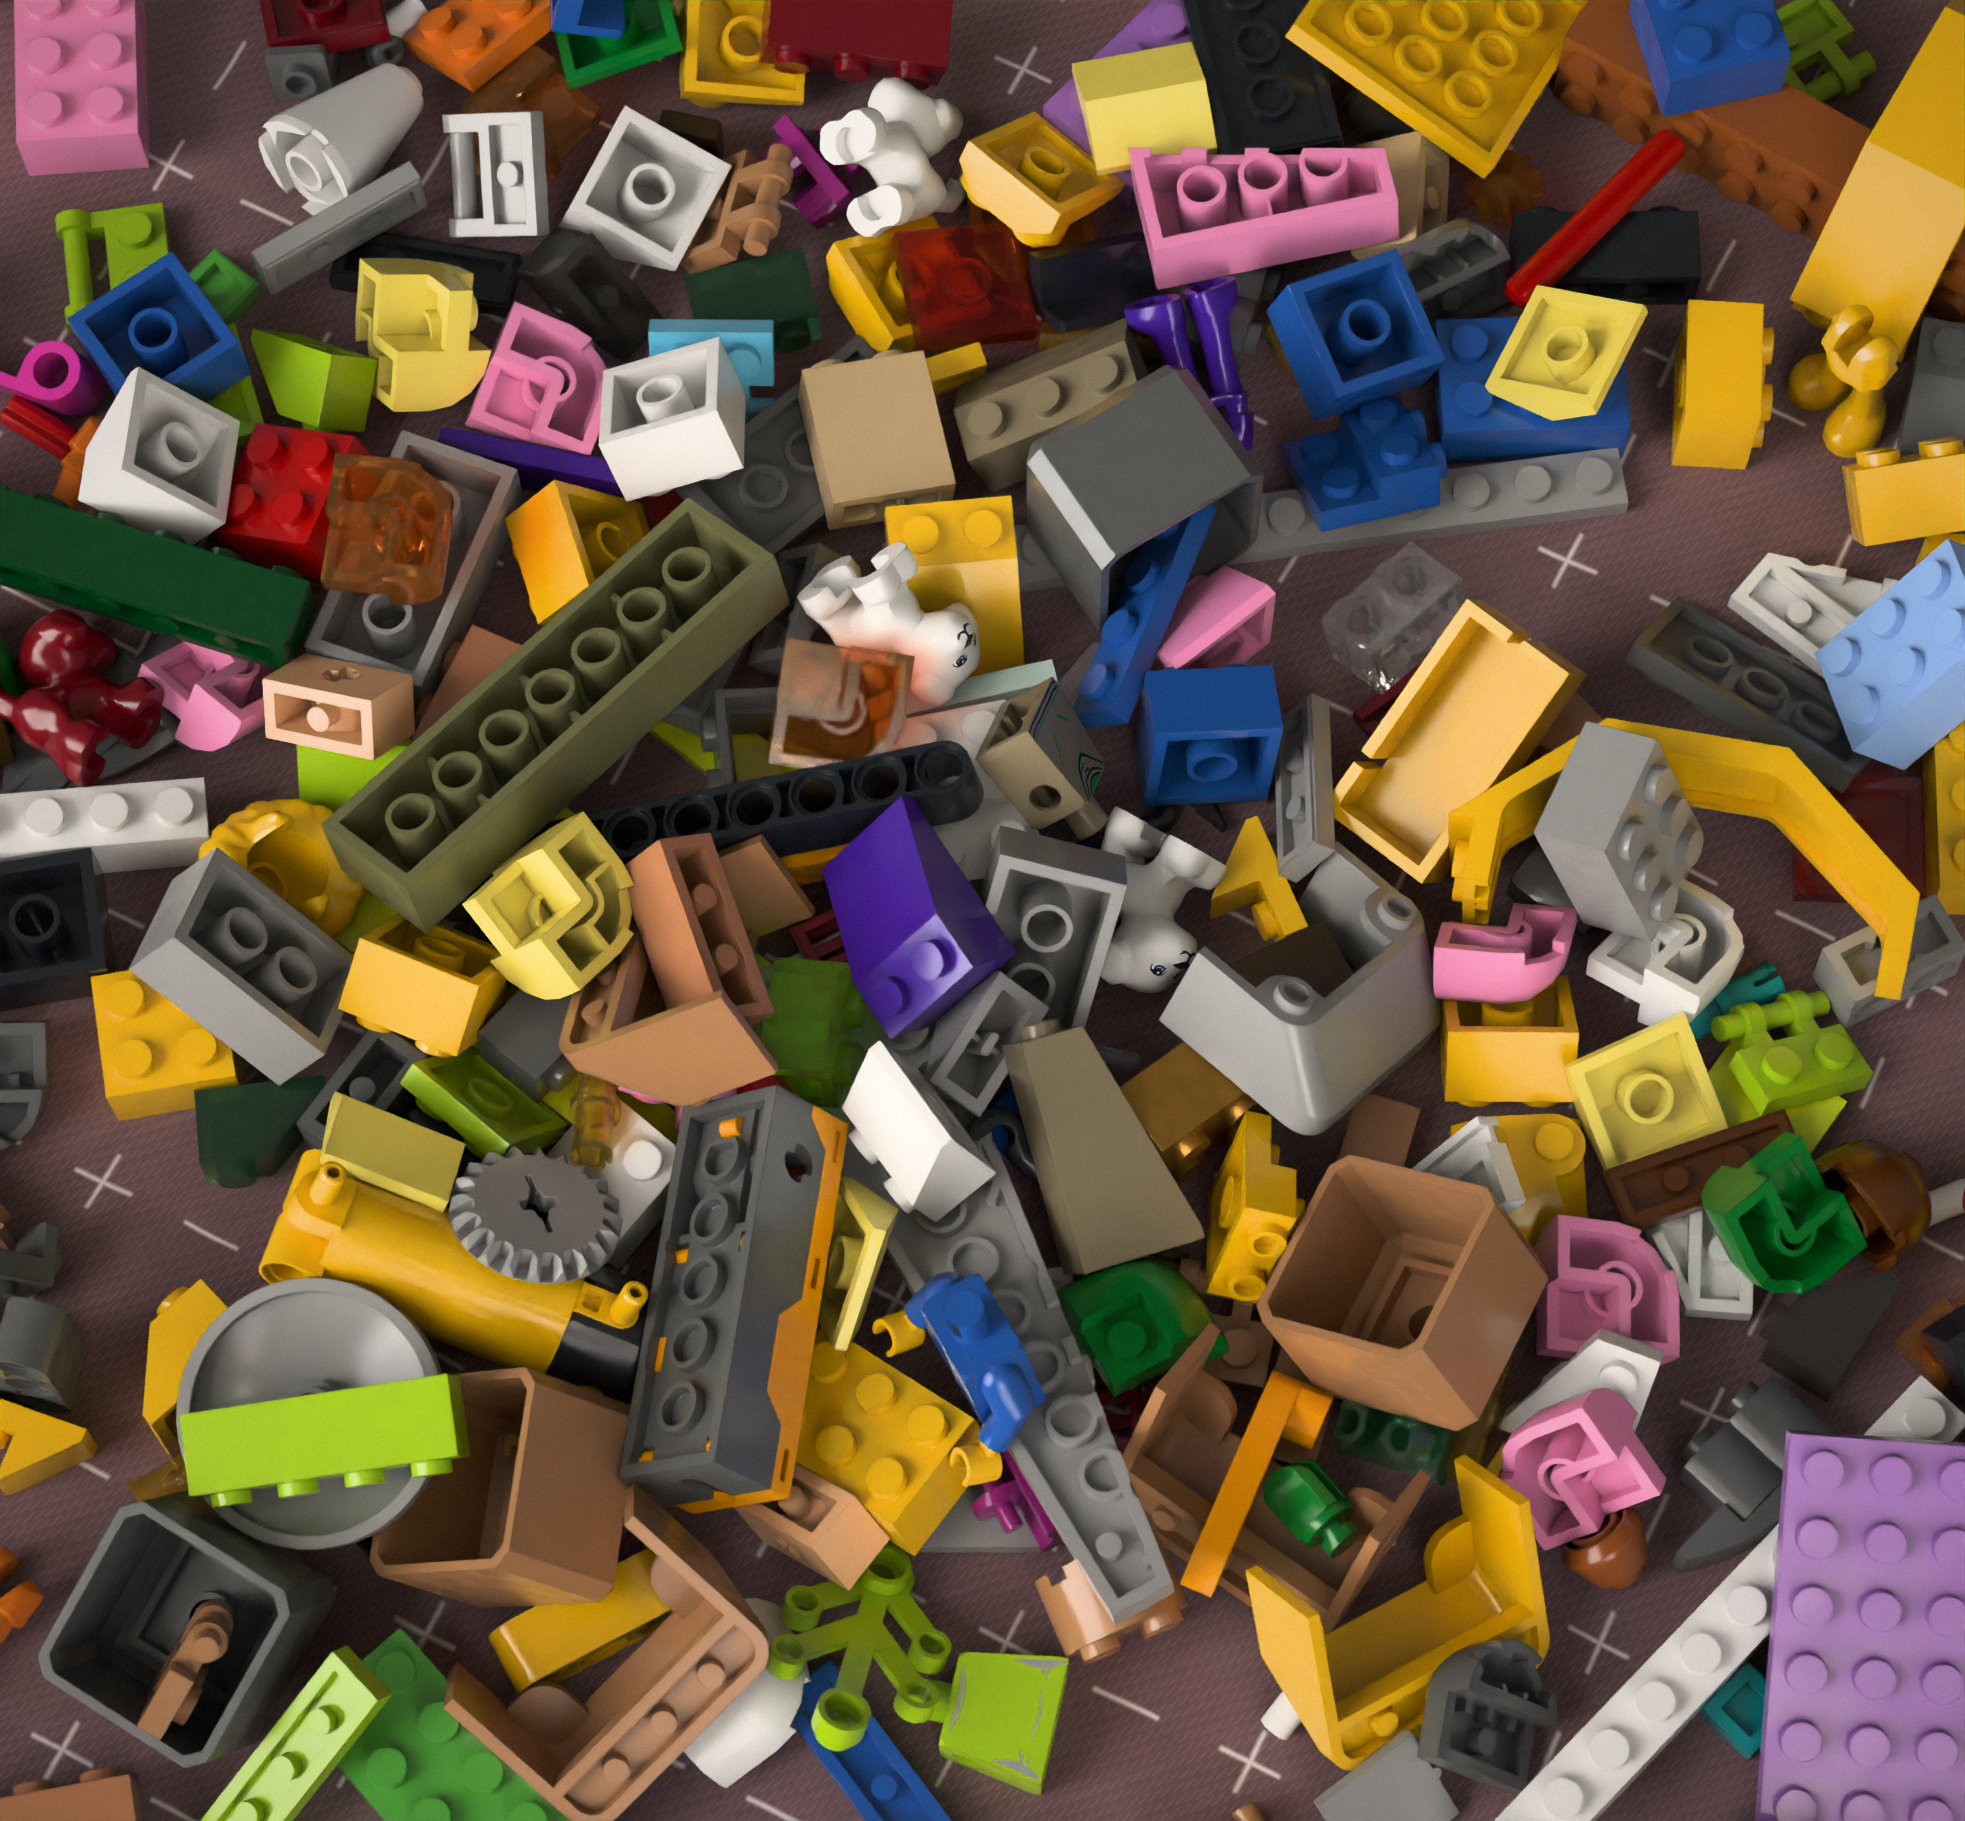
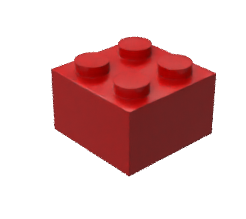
(282, 497)

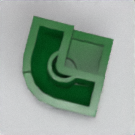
(1782, 1219)
(1135, 1320)

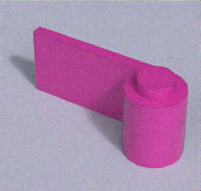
(56, 380)

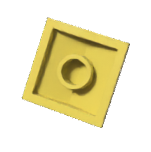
(1144, 102)
(1565, 352)
(1645, 1093)
(391, 1151)
(854, 1259)

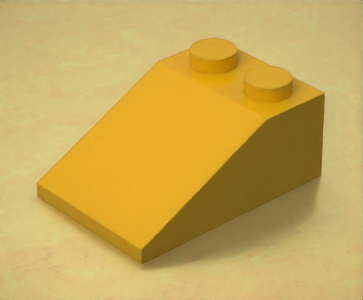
(969, 558)

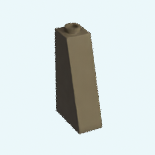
(1091, 1155)

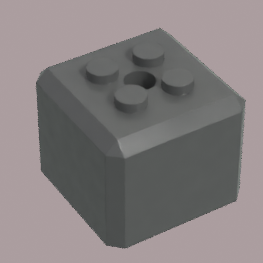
(1132, 473)
(141, 1594)

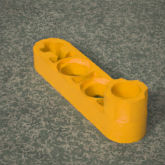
(1284, 1410)

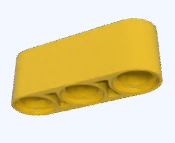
(567, 1638)

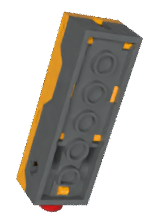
(735, 1300)

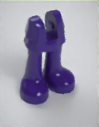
(1210, 308)

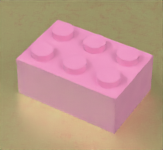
(81, 85)

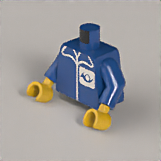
(982, 1358)

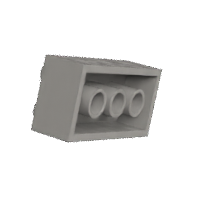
(417, 637)

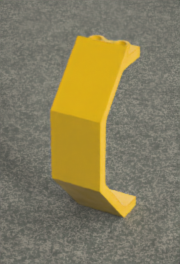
(1900, 201)
(1715, 776)

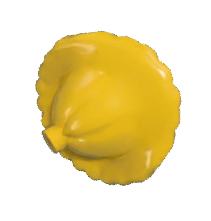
(291, 855)

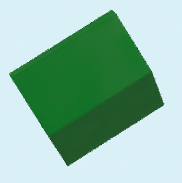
(649, 34)

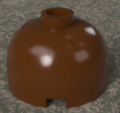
(1885, 1196)

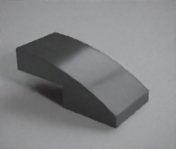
(1727, 1535)

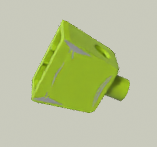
(1002, 1715)

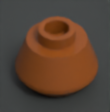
(1613, 1554)

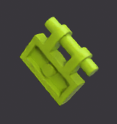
(1816, 34)
(1795, 1069)

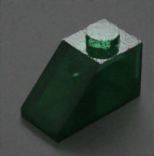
(251, 1128)

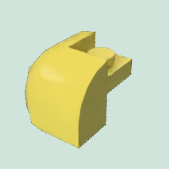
(419, 331)
(556, 910)

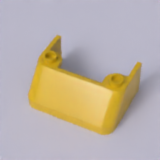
(1375, 1671)

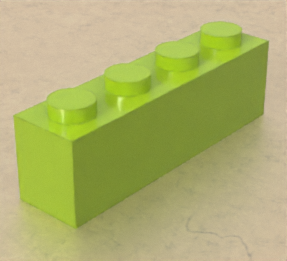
(325, 1437)

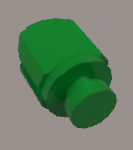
(1311, 1506)

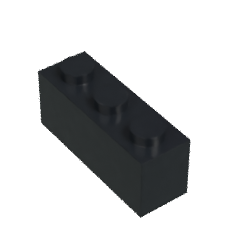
(1640, 260)

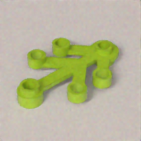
(842, 1711)

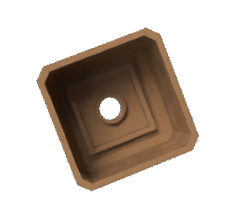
(1396, 1257)
(522, 1523)

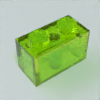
(814, 1027)

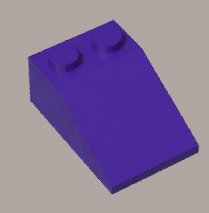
(911, 921)

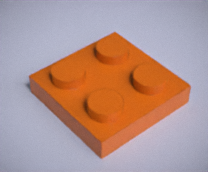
(477, 37)

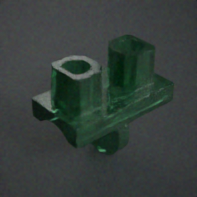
(1394, 1440)

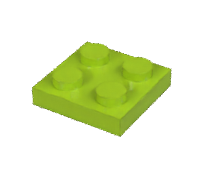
(481, 1104)

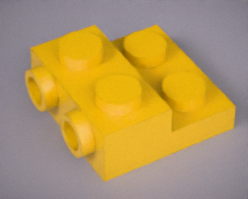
(1250, 1213)

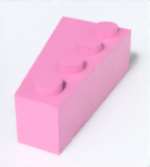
(1259, 208)

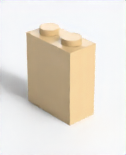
(874, 436)

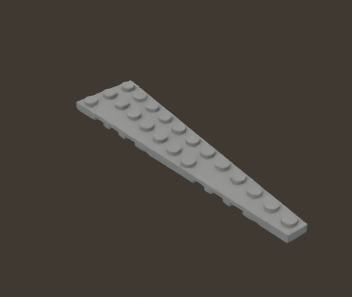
(1065, 1442)

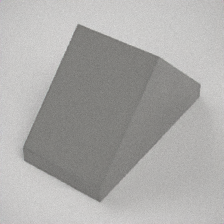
(968, 1040)

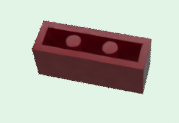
(859, 38)

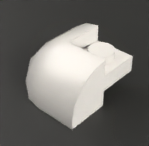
(1682, 966)
(756, 1720)

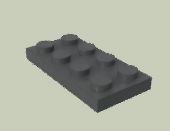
(777, 491)
(1747, 689)

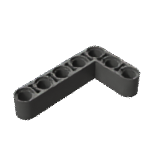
(40, 1356)

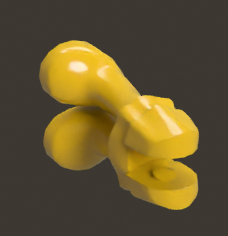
(1850, 370)

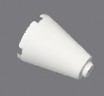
(341, 135)

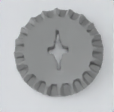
(499, 1232)

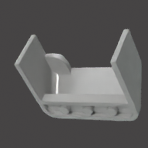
(1309, 1053)

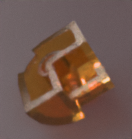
(536, 85)
(386, 529)
(836, 703)

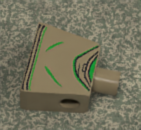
(1045, 760)

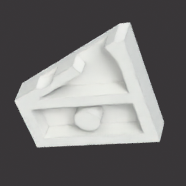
(1803, 603)
(1705, 1276)
(1600, 1362)

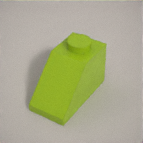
(315, 380)

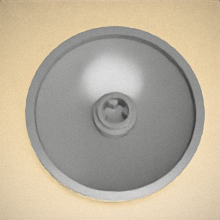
(303, 1342)

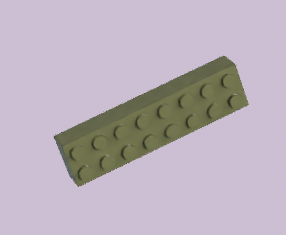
(556, 714)

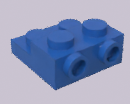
(1368, 467)

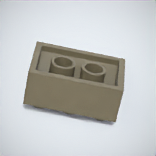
(1033, 396)

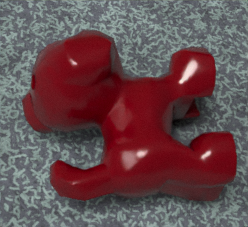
(73, 701)

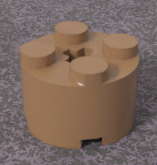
(1085, 1625)

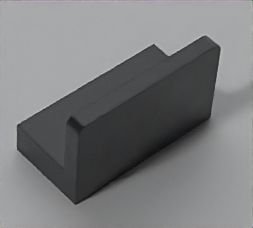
(1090, 281)

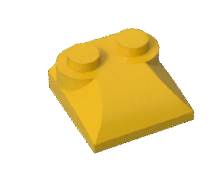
(723, 57)
(1034, 179)
(869, 287)
(1549, 1167)

